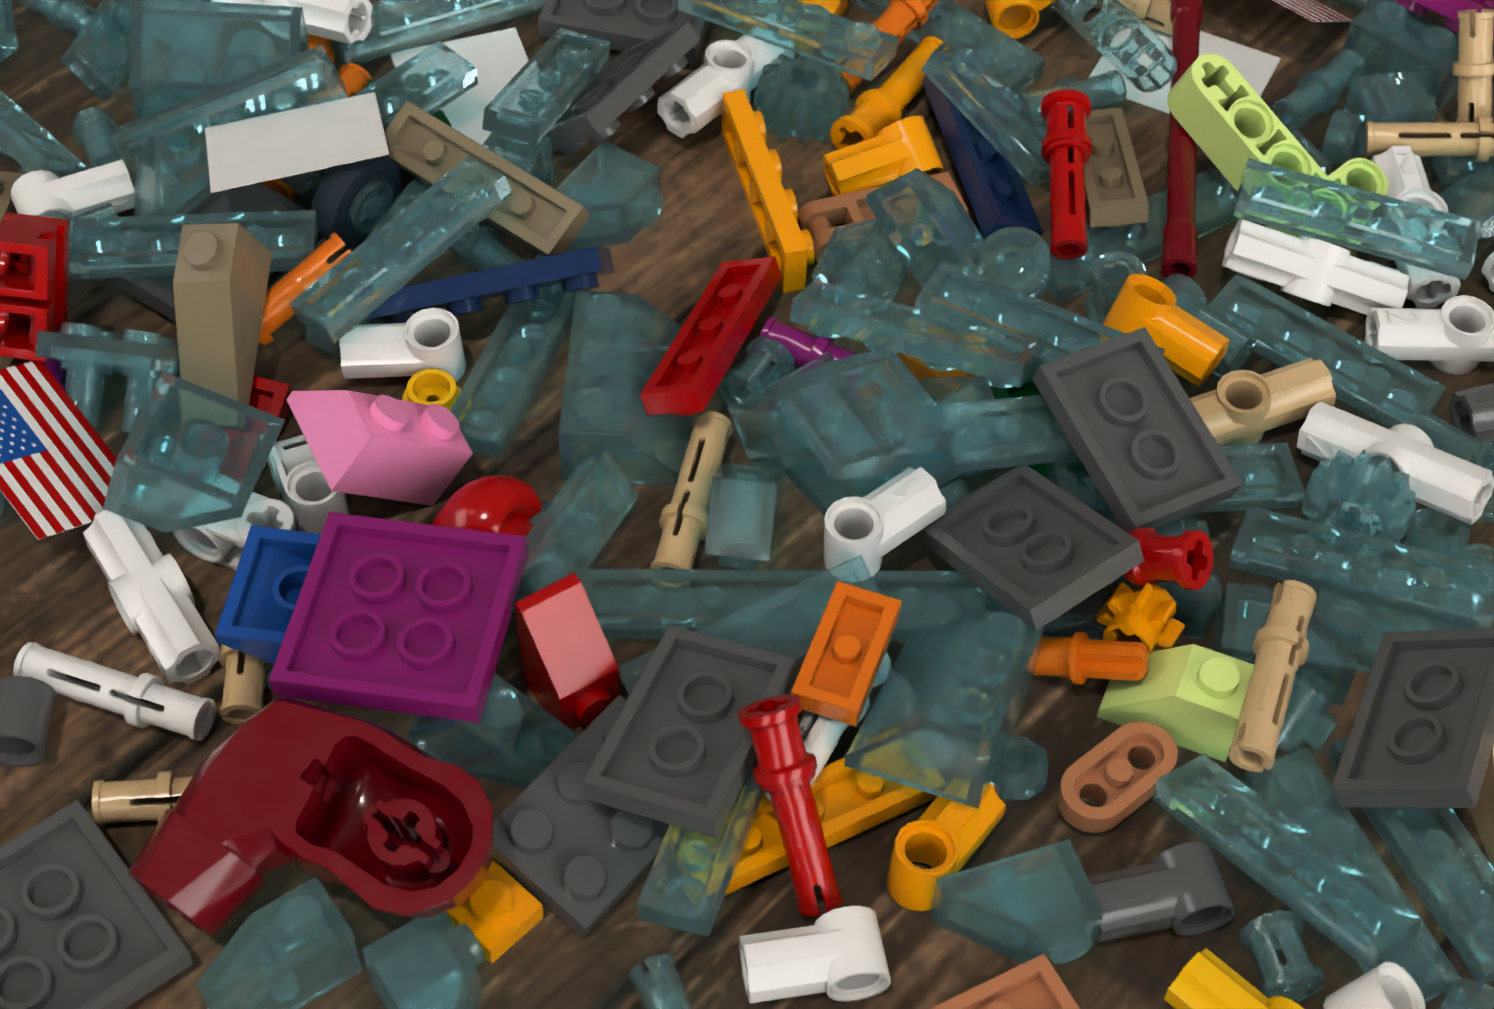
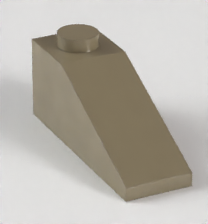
(220, 306)

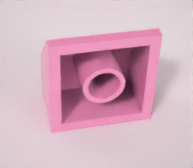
(381, 444)

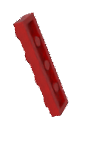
(711, 337)

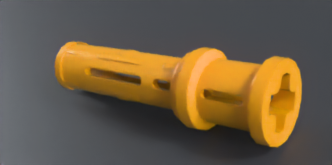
(884, 105)

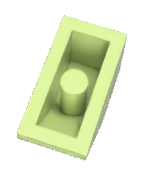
(1186, 693)

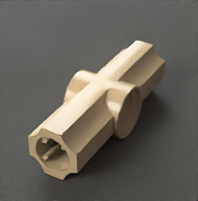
(1254, 402)

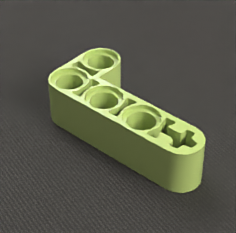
(1236, 125)

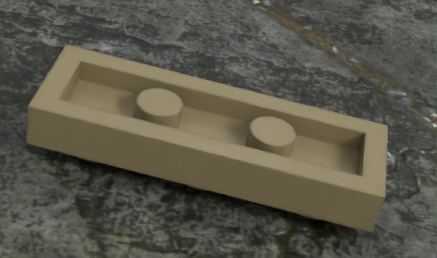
(1112, 173)

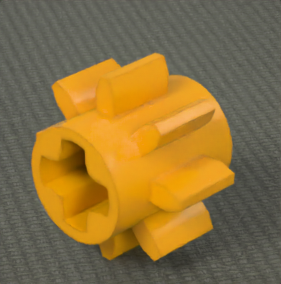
(1141, 616)

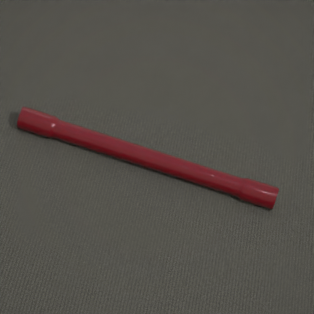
(1180, 232)

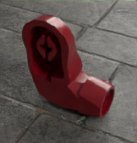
(335, 802)

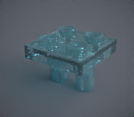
(93, 353)

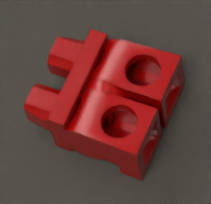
(32, 281)

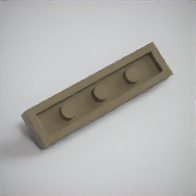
(533, 212)

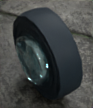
(356, 198)

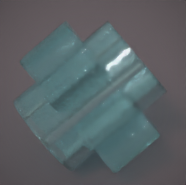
(1307, 715)

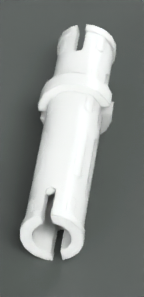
(181, 711)

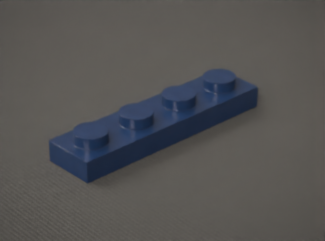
(987, 177)
(516, 282)

